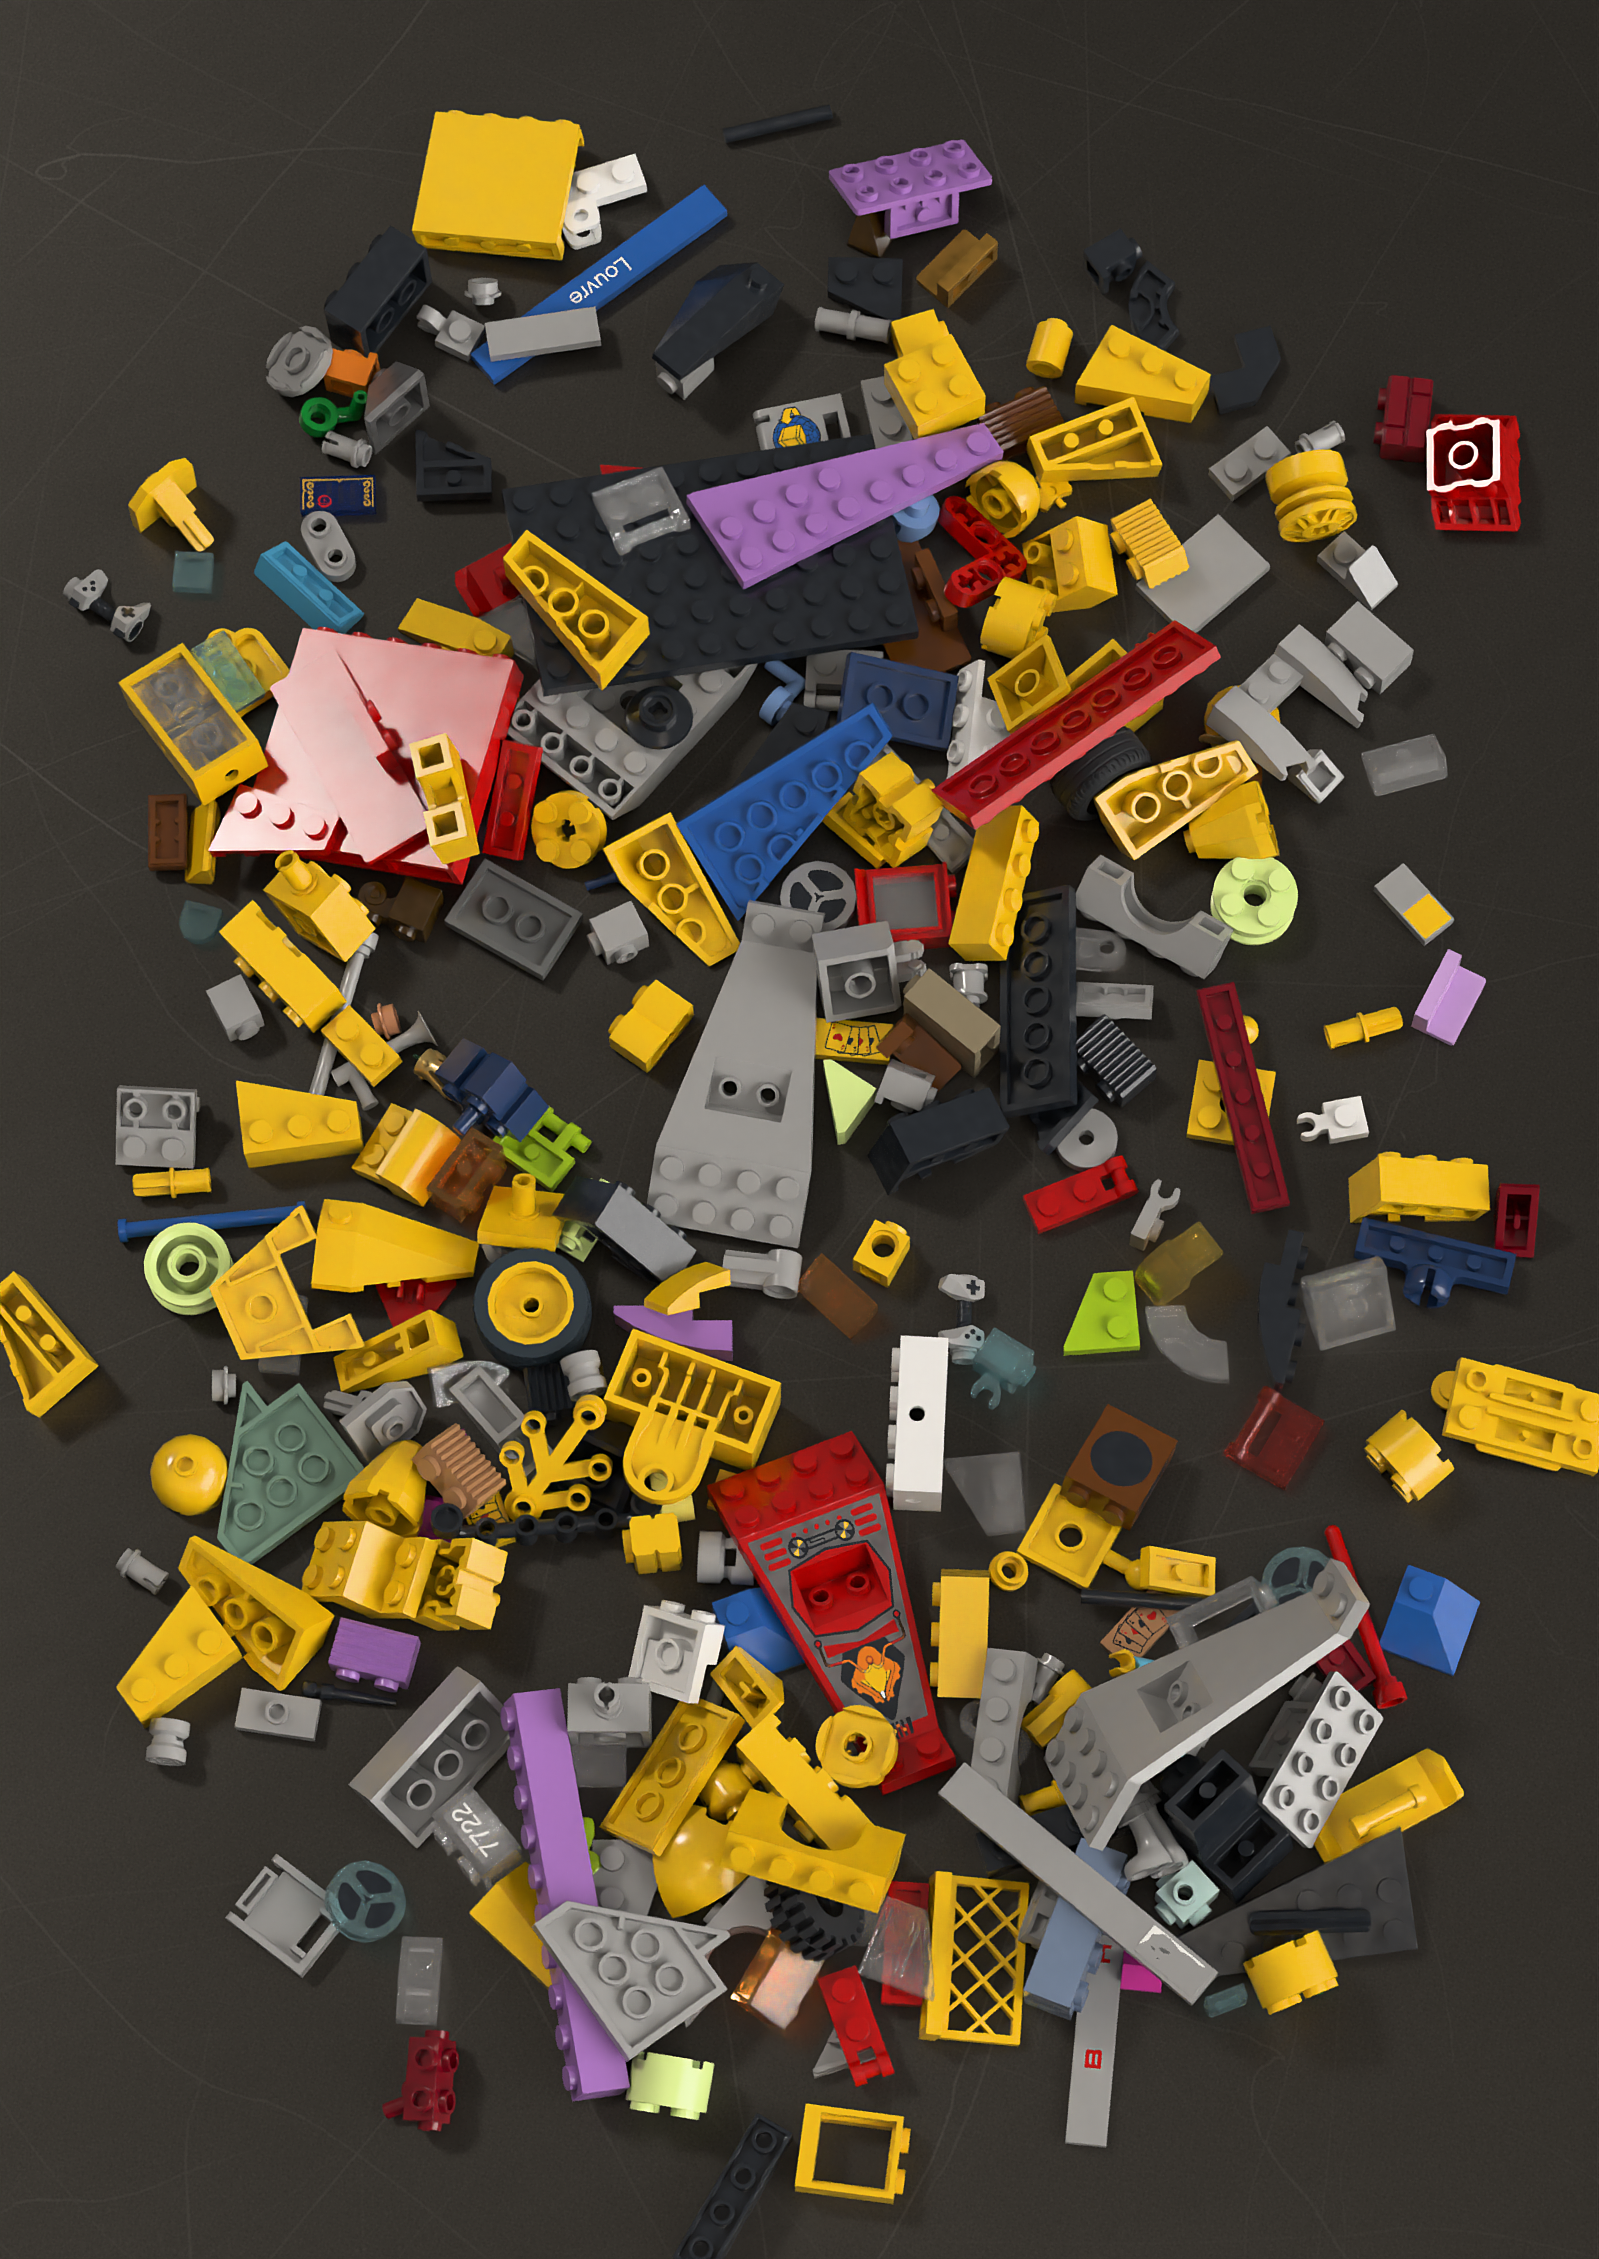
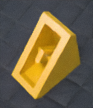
(749, 1685)

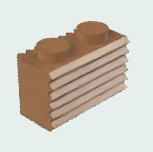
(458, 1470)

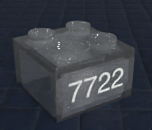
(477, 1837)

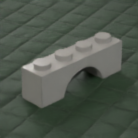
(1110, 897)
(1004, 1697)
(741, 1914)

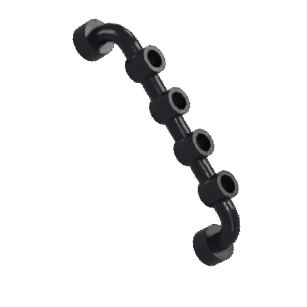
(448, 1524)

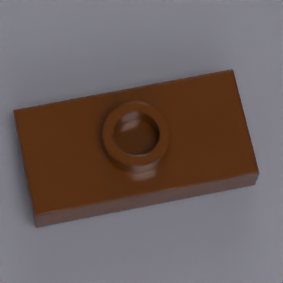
(168, 832)

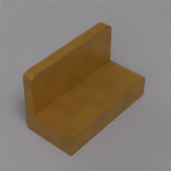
(958, 266)

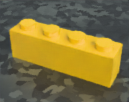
(994, 886)

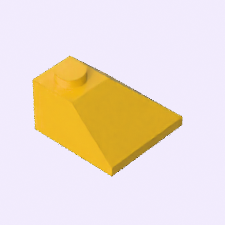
(1029, 684)

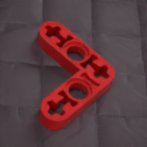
(964, 524)

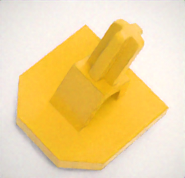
(165, 497)

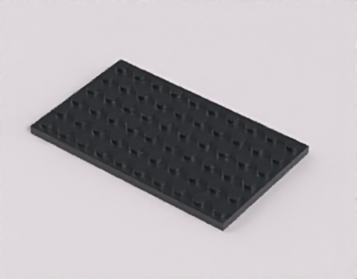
(693, 603)

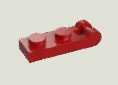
(1079, 1195)
(855, 2024)

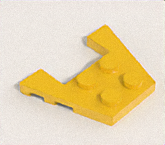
(264, 1306)

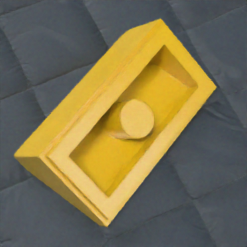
(203, 828)

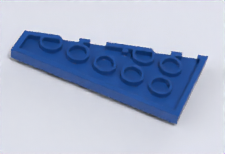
(766, 818)

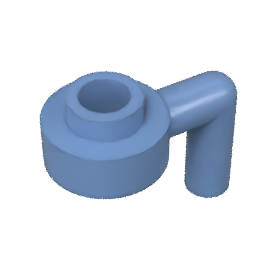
(781, 697)

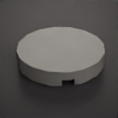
(299, 361)

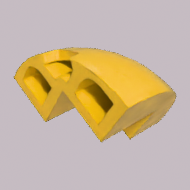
(690, 1866)

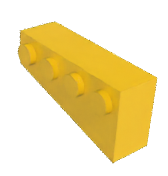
(813, 1802)

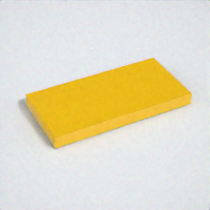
(672, 1775)

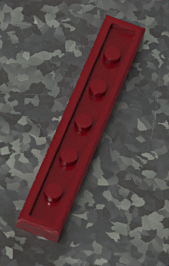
(1242, 1098)

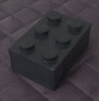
(378, 293)

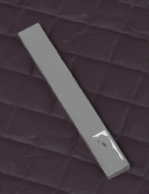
(1078, 1884)

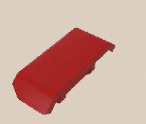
(485, 583)

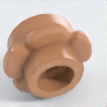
(386, 1021)

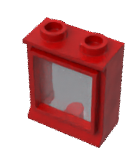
(911, 900)

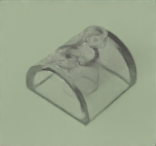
(1348, 1303)

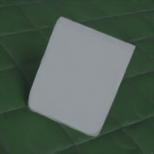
(1319, 782)

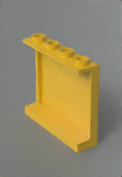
(496, 185)

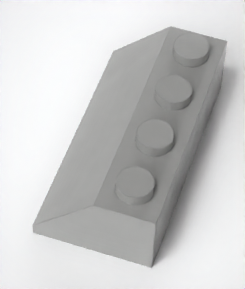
(434, 1756)

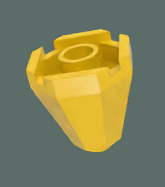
(1234, 827)
(389, 1491)

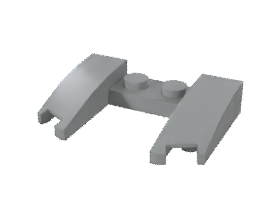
(1246, 709)

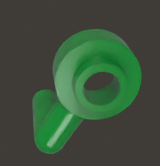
(329, 414)

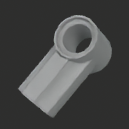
(772, 1273)

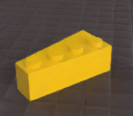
(579, 610)

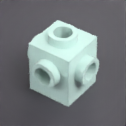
(1192, 1883)

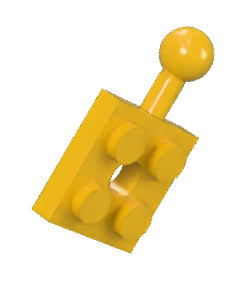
(1206, 1117)
(1078, 1563)

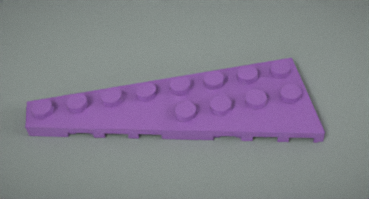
(802, 510)

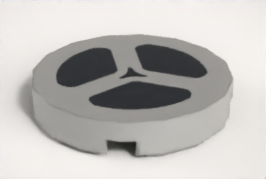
(821, 889)

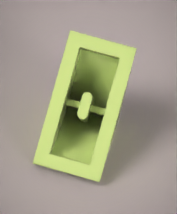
(848, 1099)

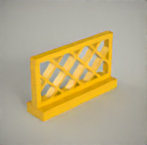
(941, 1916)

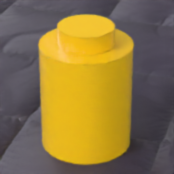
(1049, 348)

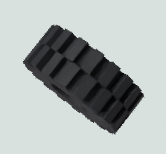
(813, 1922)

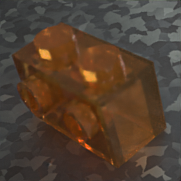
(467, 1174)
(776, 1982)

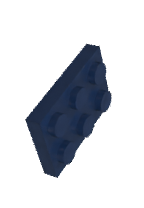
(910, 698)

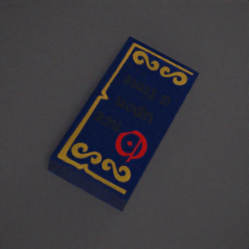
(338, 495)

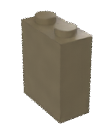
(952, 1021)

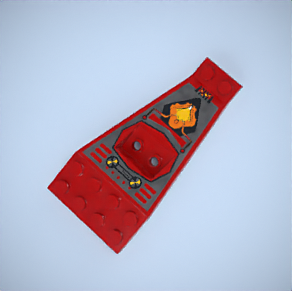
(817, 1533)

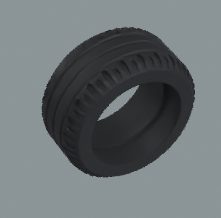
(1096, 770)

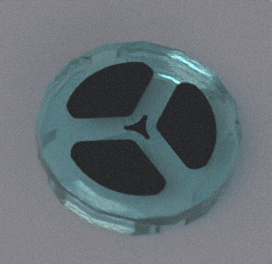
(1293, 1572)
(365, 1901)

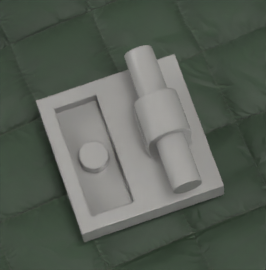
(156, 1126)

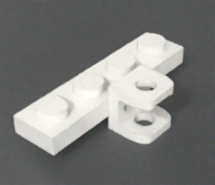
(595, 188)

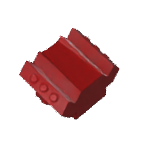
(1474, 472)

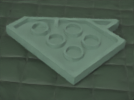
(280, 1472)

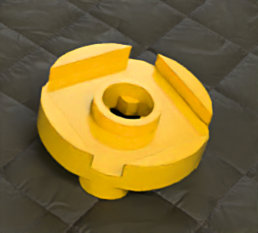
(548, 833)
(869, 1766)

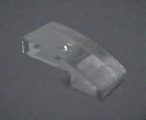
(419, 1980)

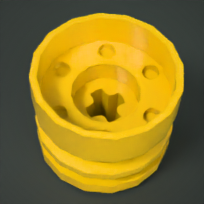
(1311, 495)

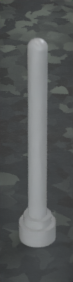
(347, 989)

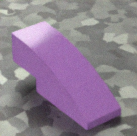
(703, 1336)

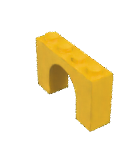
(850, 1876)

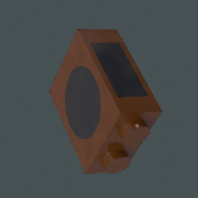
(1118, 1467)

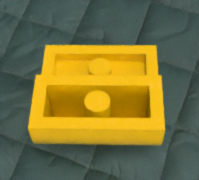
(406, 1152)

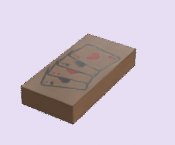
(1137, 1630)

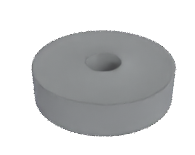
(1104, 1144)

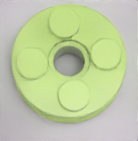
(1261, 877)
(170, 1251)

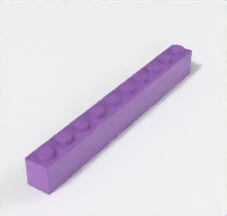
(559, 1874)

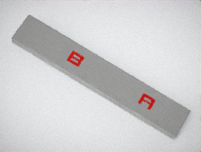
(1095, 2052)

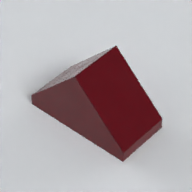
(1516, 1218)

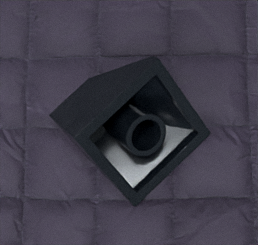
(613, 1492)

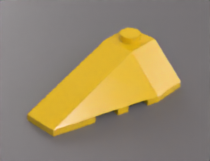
(668, 881)

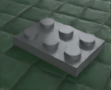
(514, 919)

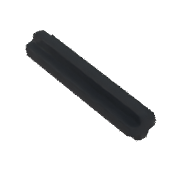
(1309, 1921)

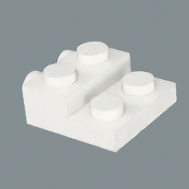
(675, 1650)

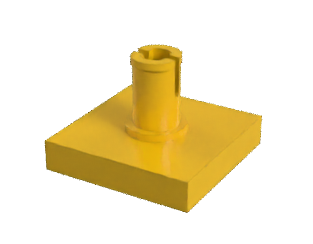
(521, 1216)

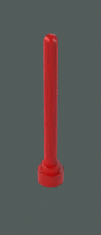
(1387, 1690)

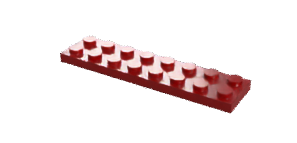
(1076, 724)

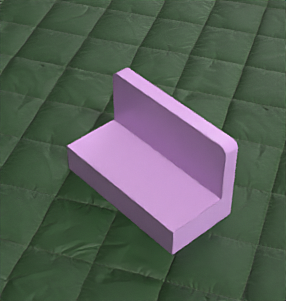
(1448, 1000)

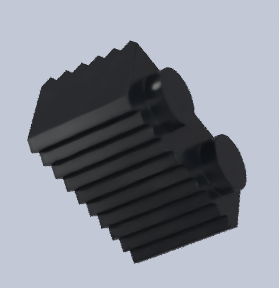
(1113, 1062)
(549, 1393)

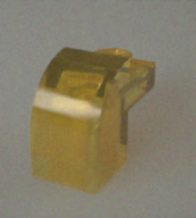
(1174, 1263)

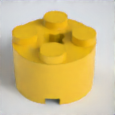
(1016, 618)
(1408, 1456)
(1290, 1970)

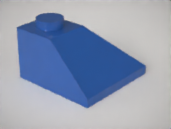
(1429, 1621)
(756, 1629)

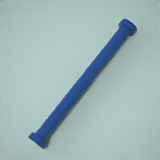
(214, 1221)

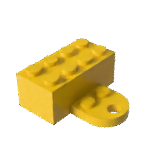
(685, 1413)

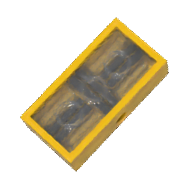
(193, 724)

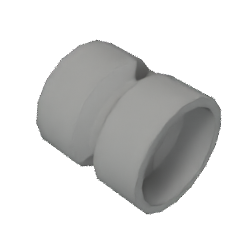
(712, 1559)

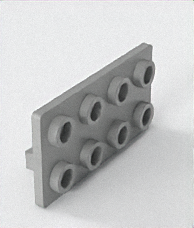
(1313, 1756)

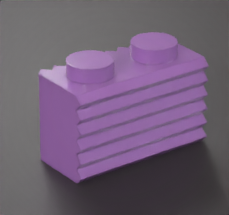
(373, 1654)

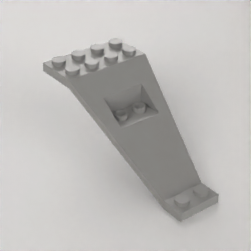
(737, 1158)
(1173, 1705)

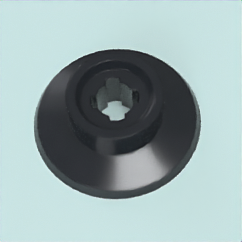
(661, 732)

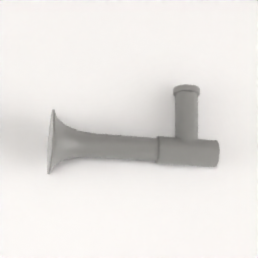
(416, 1034)

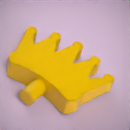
(1052, 493)

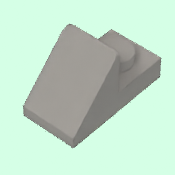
(1358, 570)

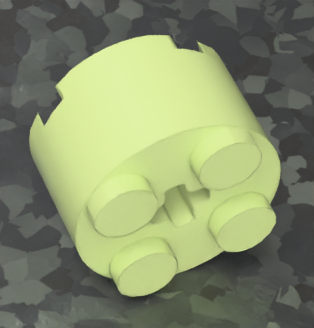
(669, 2083)

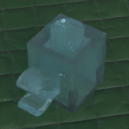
(1002, 1364)

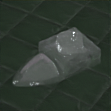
(446, 1375)

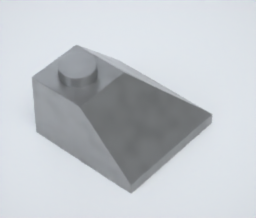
(393, 403)

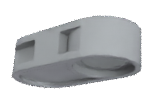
(1037, 1915)

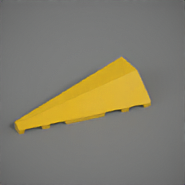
(508, 1918)

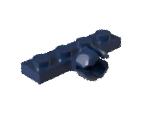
(1434, 1261)

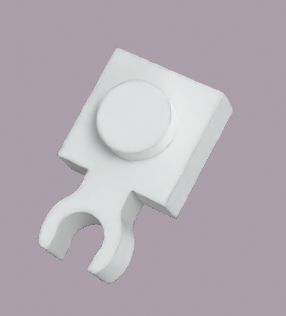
(1340, 1120)

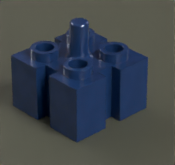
(489, 1092)

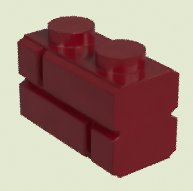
(1405, 418)

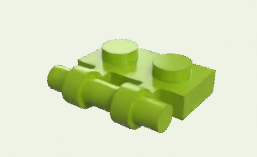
(542, 1157)

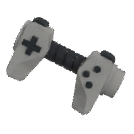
(86, 593)
(965, 1338)

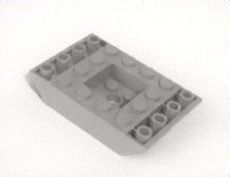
(591, 747)

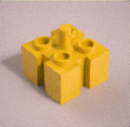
(893, 809)
(462, 1586)

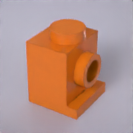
(350, 372)

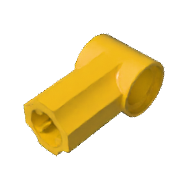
(1048, 1717)

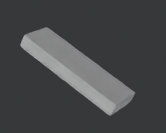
(543, 334)

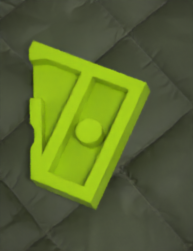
(1106, 1316)

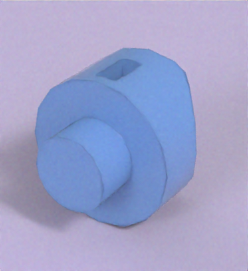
(916, 520)

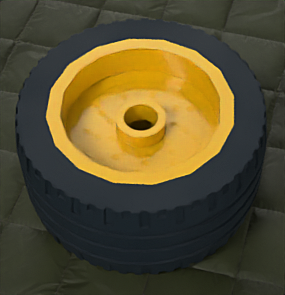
(526, 1281)

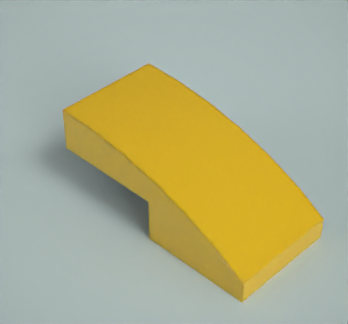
(682, 1289)

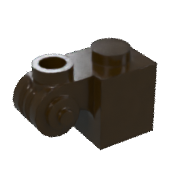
(409, 914)

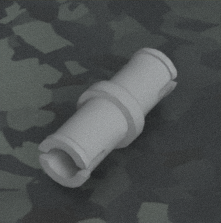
(853, 325)

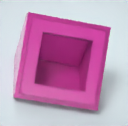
(1137, 1977)

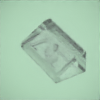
(1405, 764)

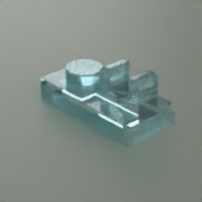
(228, 671)

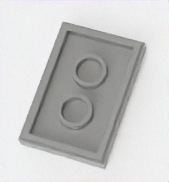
(1217, 574)

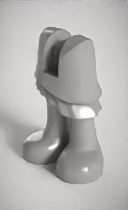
(1156, 1845)

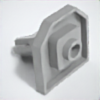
(378, 1417)

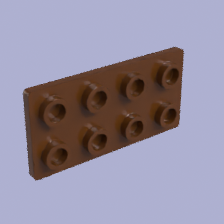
(939, 639)

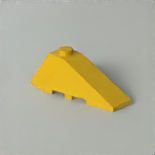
(1162, 798)
(372, 1246)
(267, 1616)

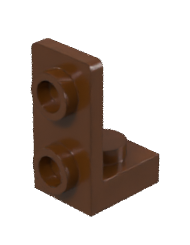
(920, 1050)

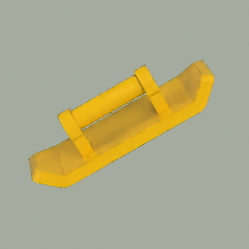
(1388, 1800)

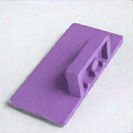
(912, 187)

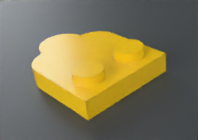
(259, 657)

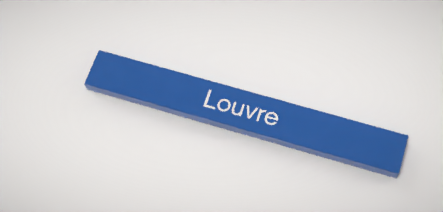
(621, 268)

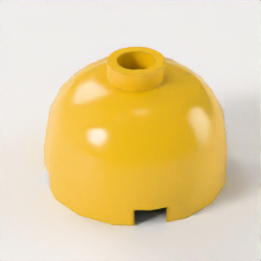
(1005, 496)
(189, 1474)

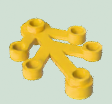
(553, 1466)

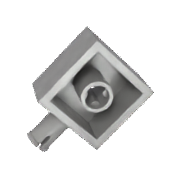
(610, 1712)

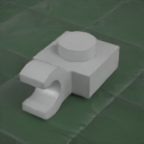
(455, 334)
(1148, 1224)

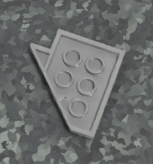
(633, 1969)

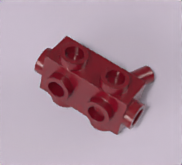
(429, 2082)

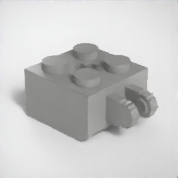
(863, 969)

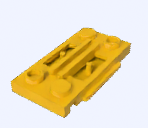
(1524, 1417)

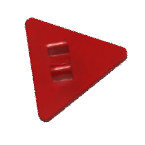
(413, 1298)

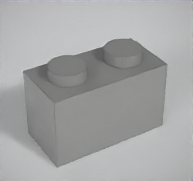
(1368, 648)

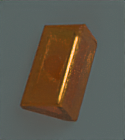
(837, 1296)

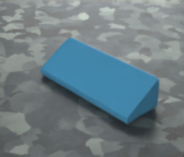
(306, 589)

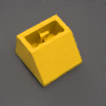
(1073, 564)

